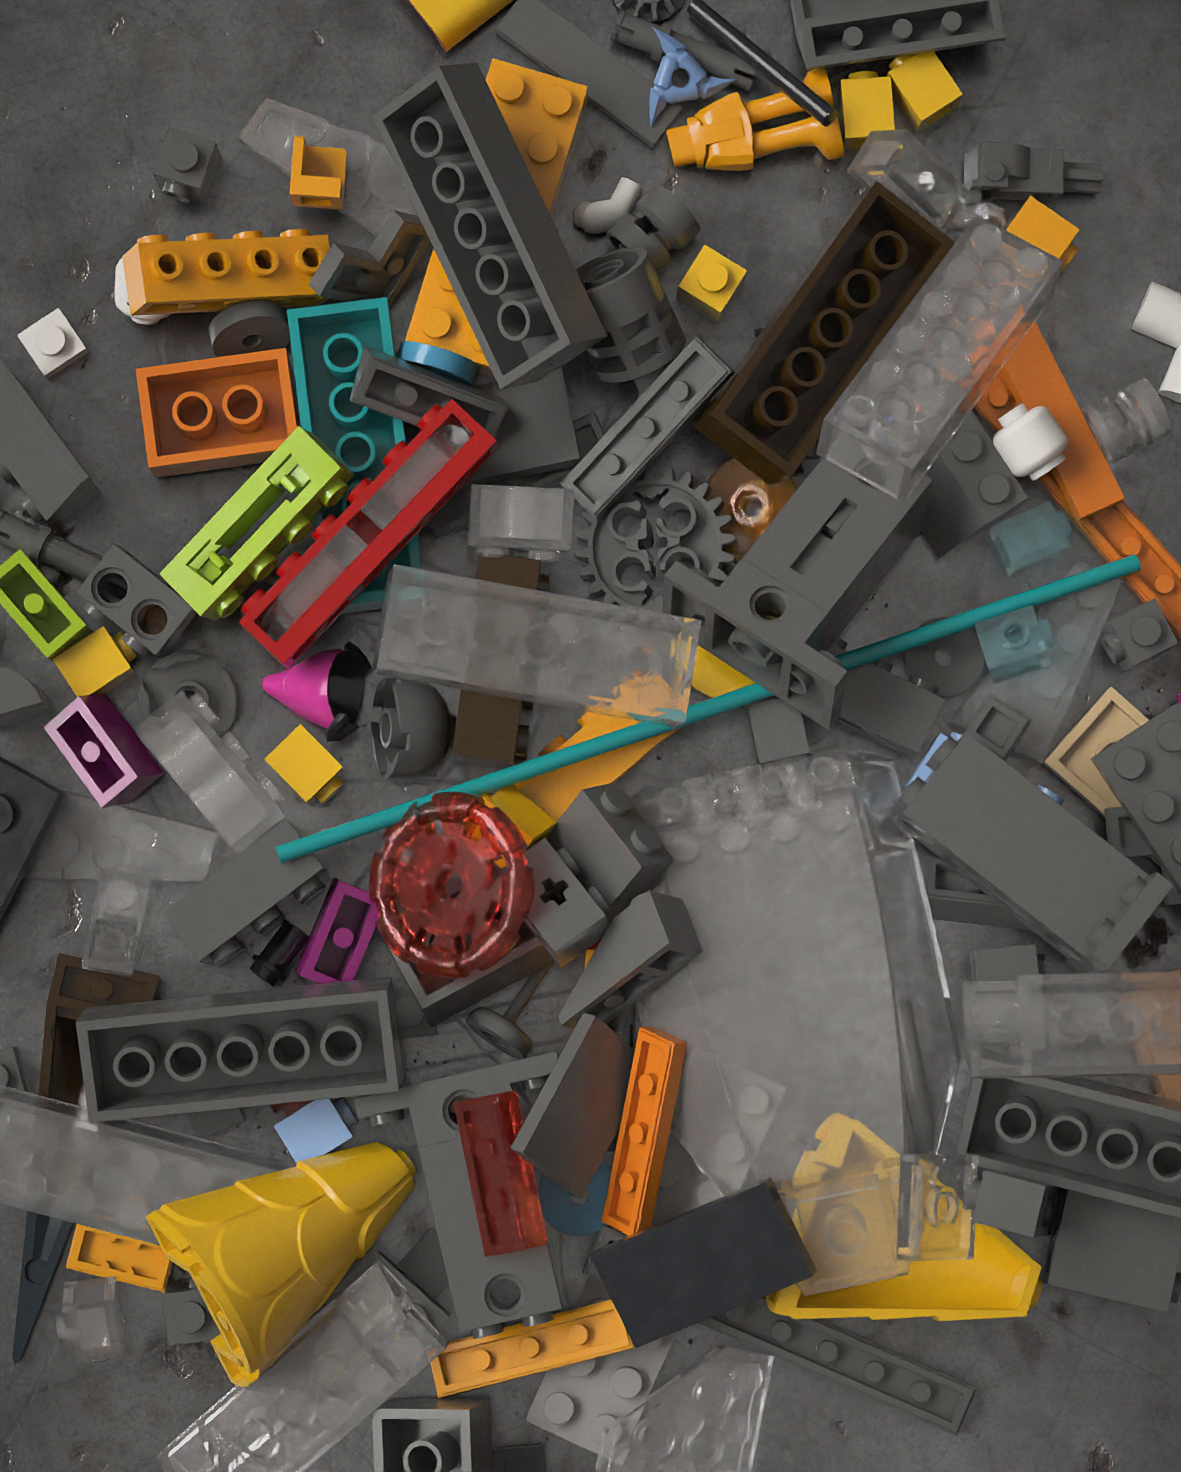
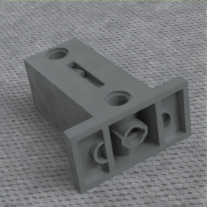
(801, 586)
(1029, 854)
(452, 1201)

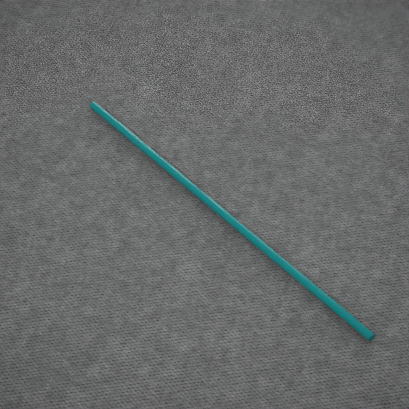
(711, 707)

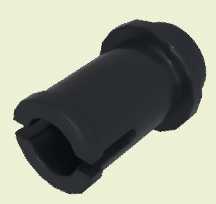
(278, 953)

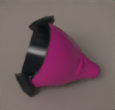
(324, 689)

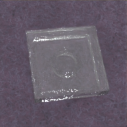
(934, 1207)

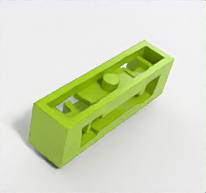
(214, 583)

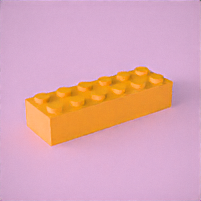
(545, 123)

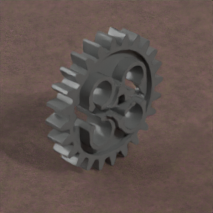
(611, 553)

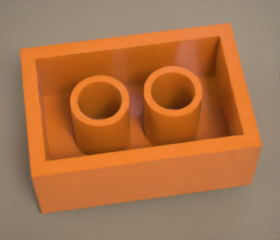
(216, 411)

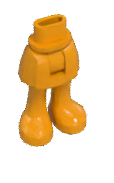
(725, 135)

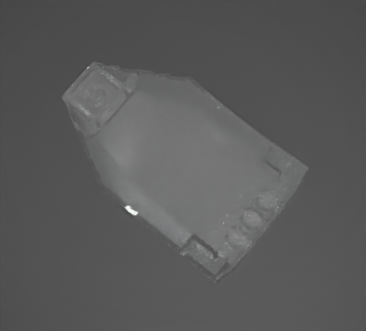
(815, 999)

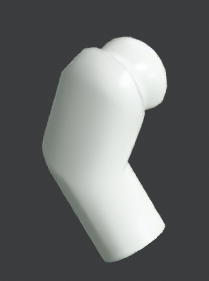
(602, 215)

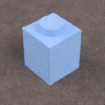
(317, 1128)

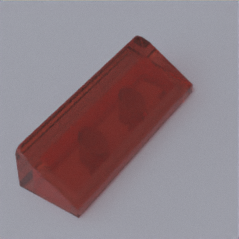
(498, 1177)

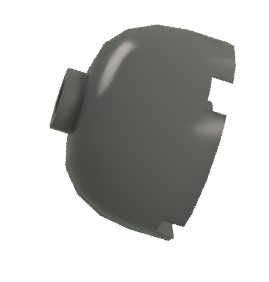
(412, 728)

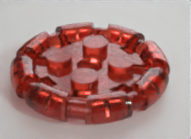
(424, 885)

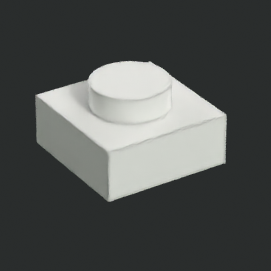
(52, 343)

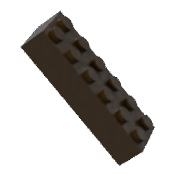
(823, 334)

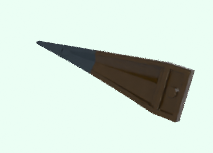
(62, 1080)

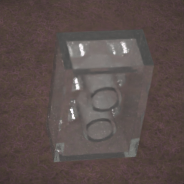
(211, 769)

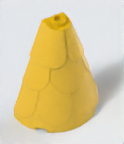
(281, 1245)
(993, 1284)

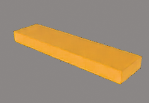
(530, 1350)

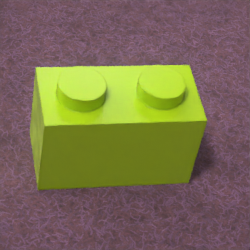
(39, 607)

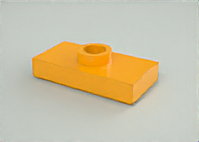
(119, 1256)

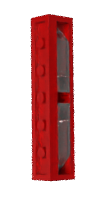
(368, 533)

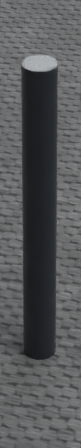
(762, 62)

